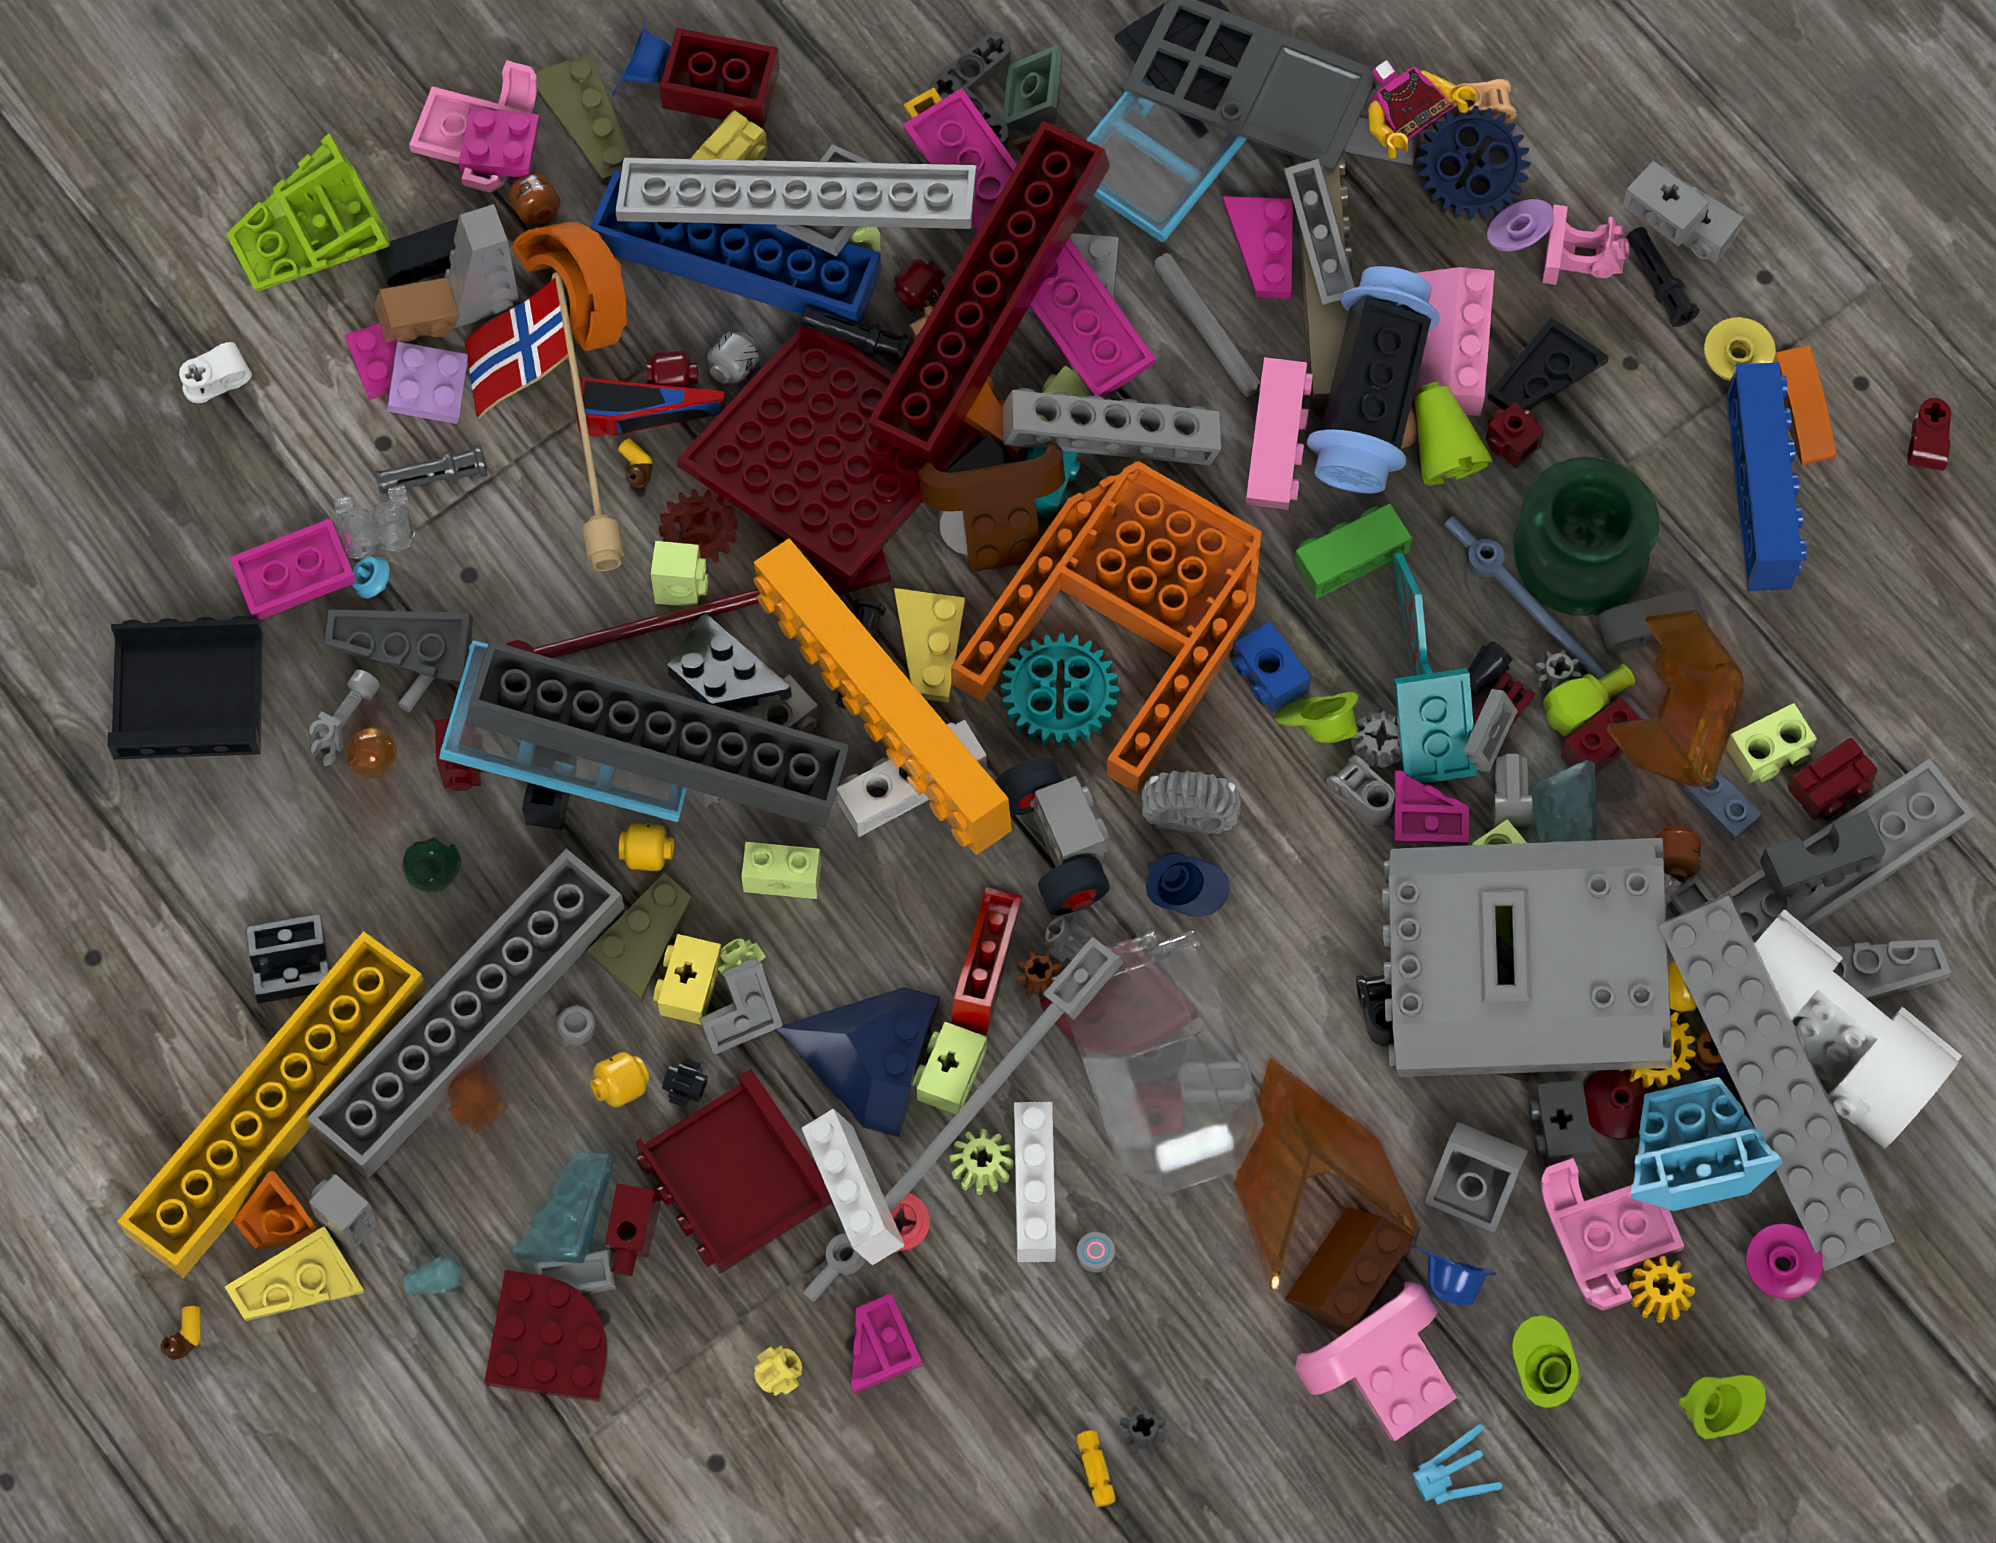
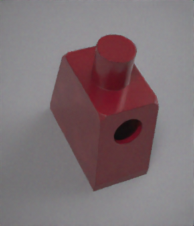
(631, 1209)

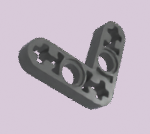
(953, 78)

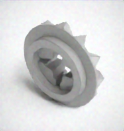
(1367, 747)

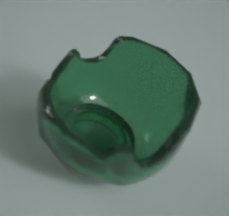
(431, 865)

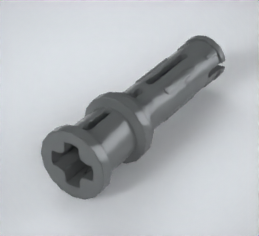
(448, 467)

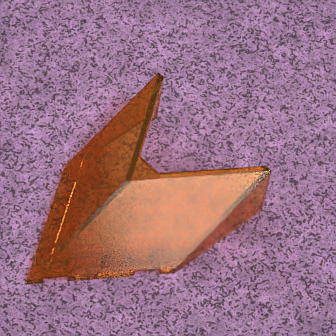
(1299, 1141)

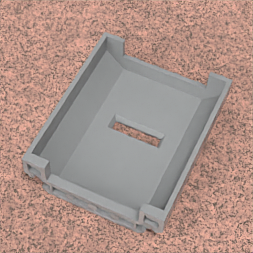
(1584, 958)

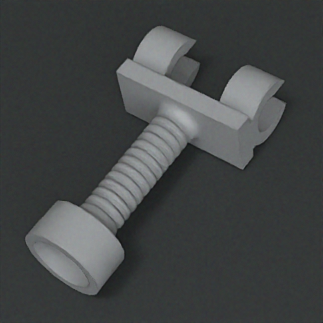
(362, 686)

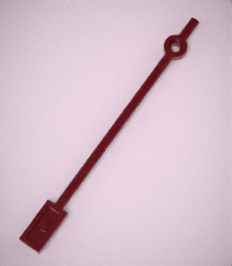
(874, 573)

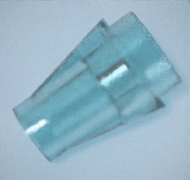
(434, 1277)

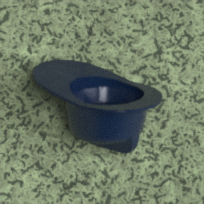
(1186, 885)

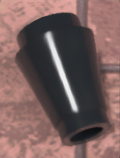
(1488, 666)

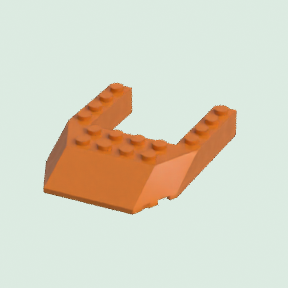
(1150, 563)

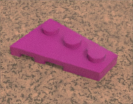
(1265, 242)

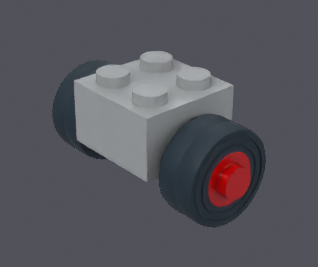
(1067, 829)

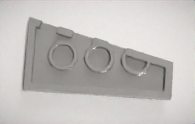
(1891, 967)

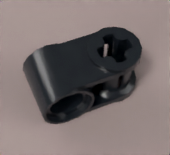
(1372, 998)

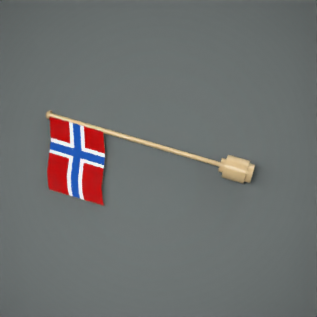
(518, 352)

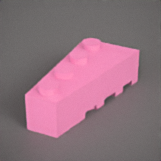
(1276, 433)

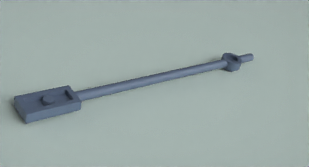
(1721, 799)

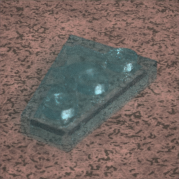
(570, 1217)

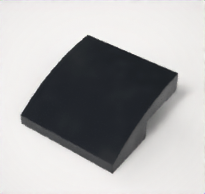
(287, 957)

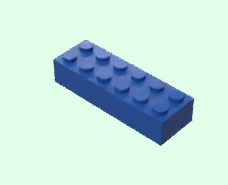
(1765, 476)

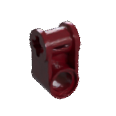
(1930, 439)

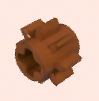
(1031, 980)

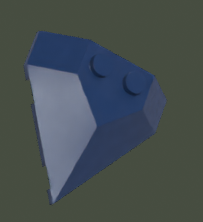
(868, 1053)

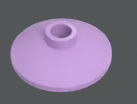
(1520, 225)

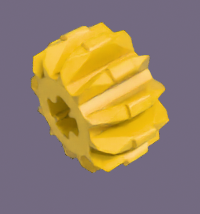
(1672, 1282)

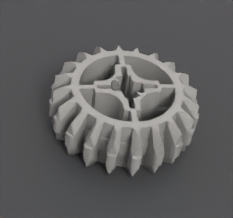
(1190, 803)

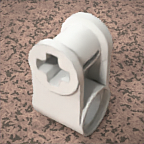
(216, 372)

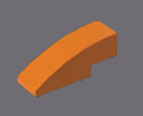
(1809, 411)

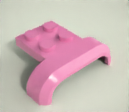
(445, 118)
(1604, 1233)
(1385, 1363)

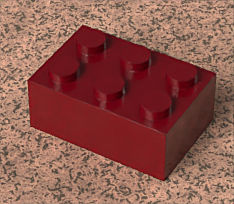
(719, 75)

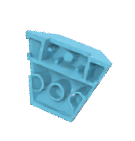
(1698, 1148)

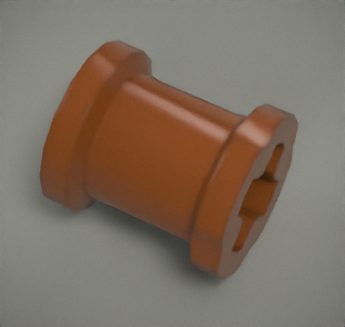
(1703, 1056)

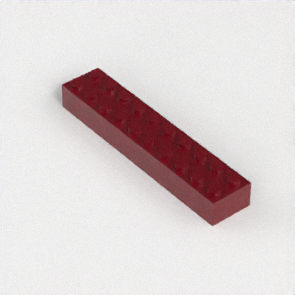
(989, 293)

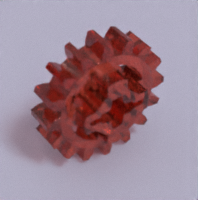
(700, 512)

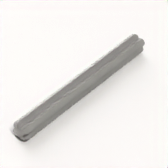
(1207, 325)

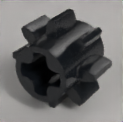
(685, 1082)

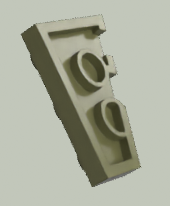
(639, 938)

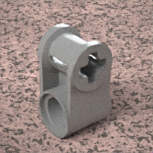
(1360, 784)

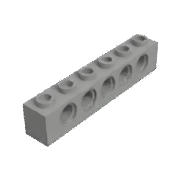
(1096, 436)

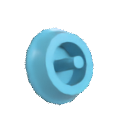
(371, 576)

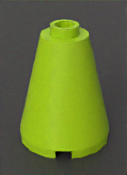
(1446, 437)

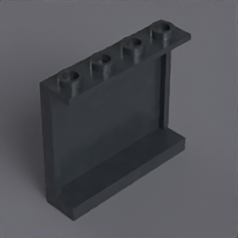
(187, 688)

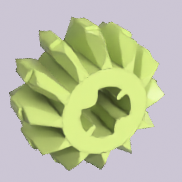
(996, 1161)

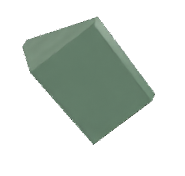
(1033, 90)

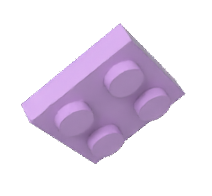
(427, 382)

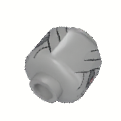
(733, 357)

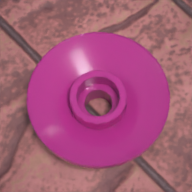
(1787, 1244)

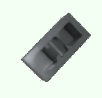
(1568, 1104)

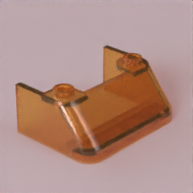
(1697, 707)

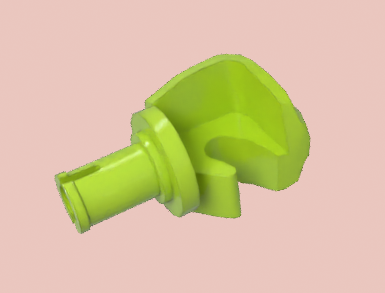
(1581, 699)

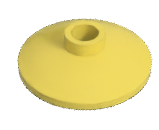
(1738, 336)

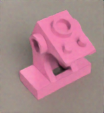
(1562, 239)

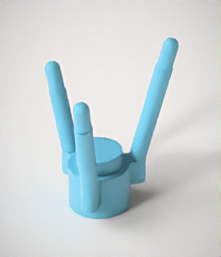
(1434, 1479)

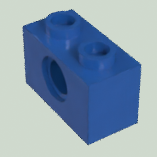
(1268, 647)

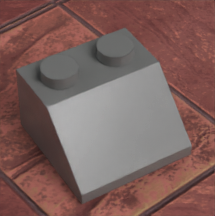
(1475, 1177)

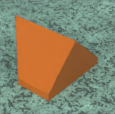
(273, 1216)

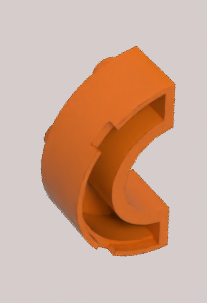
(589, 274)

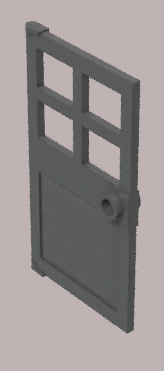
(1277, 96)

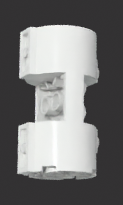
(1877, 1064)

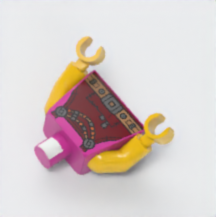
(1410, 104)

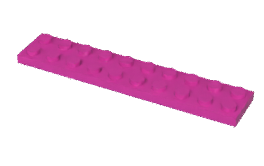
(1072, 299)

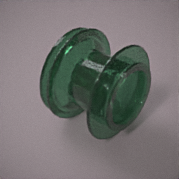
(1549, 547)

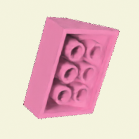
(1460, 342)

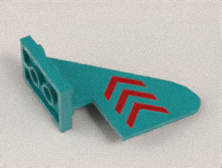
(1430, 706)

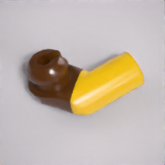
(640, 464)
(187, 1338)

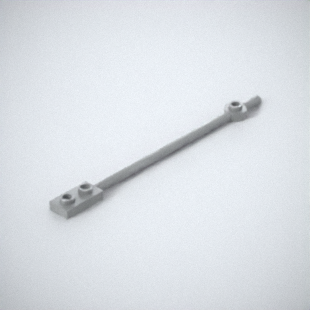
(1068, 995)

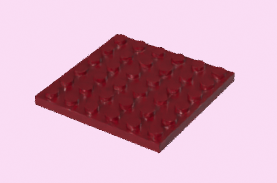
(805, 458)

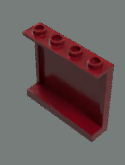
(735, 1174)

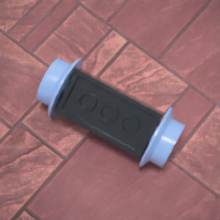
(1374, 380)

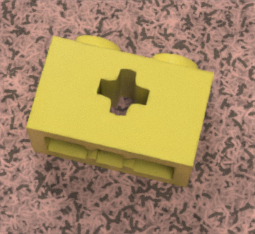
(692, 999)

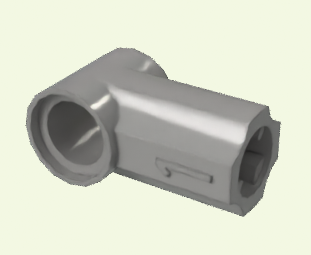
(1511, 792)

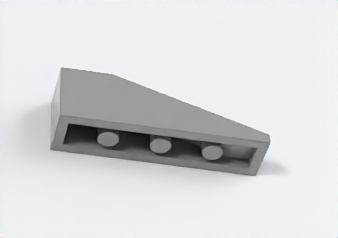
(1320, 229)

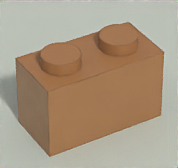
(416, 310)

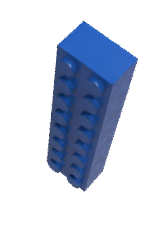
(745, 260)

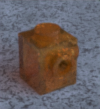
(474, 1101)

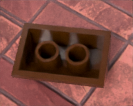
(1350, 1270)

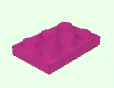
(292, 570)

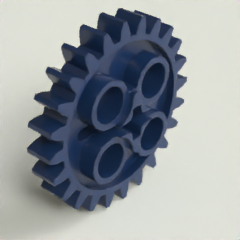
(1498, 178)

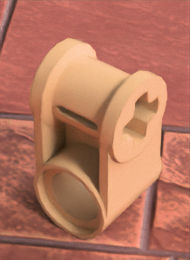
(1492, 95)

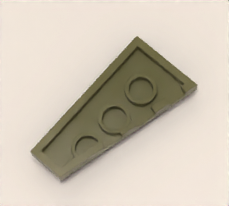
(584, 110)

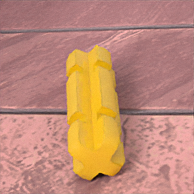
(1096, 1468)

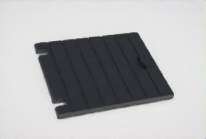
(1167, 70)

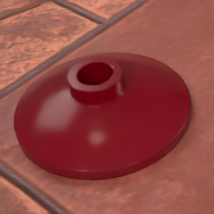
(1608, 1115)

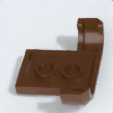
(996, 505)

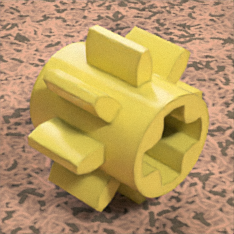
(778, 1370)

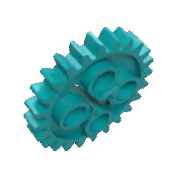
(1093, 691)

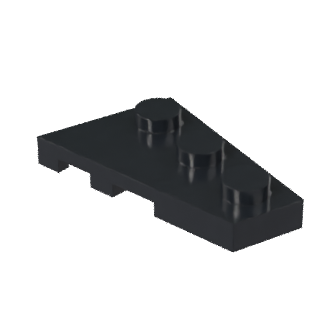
(1546, 367)

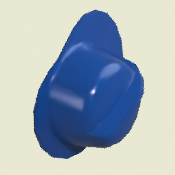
(647, 59)
(1454, 1280)

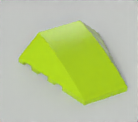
(309, 221)

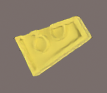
(930, 639)
(295, 1278)

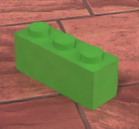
(1351, 550)

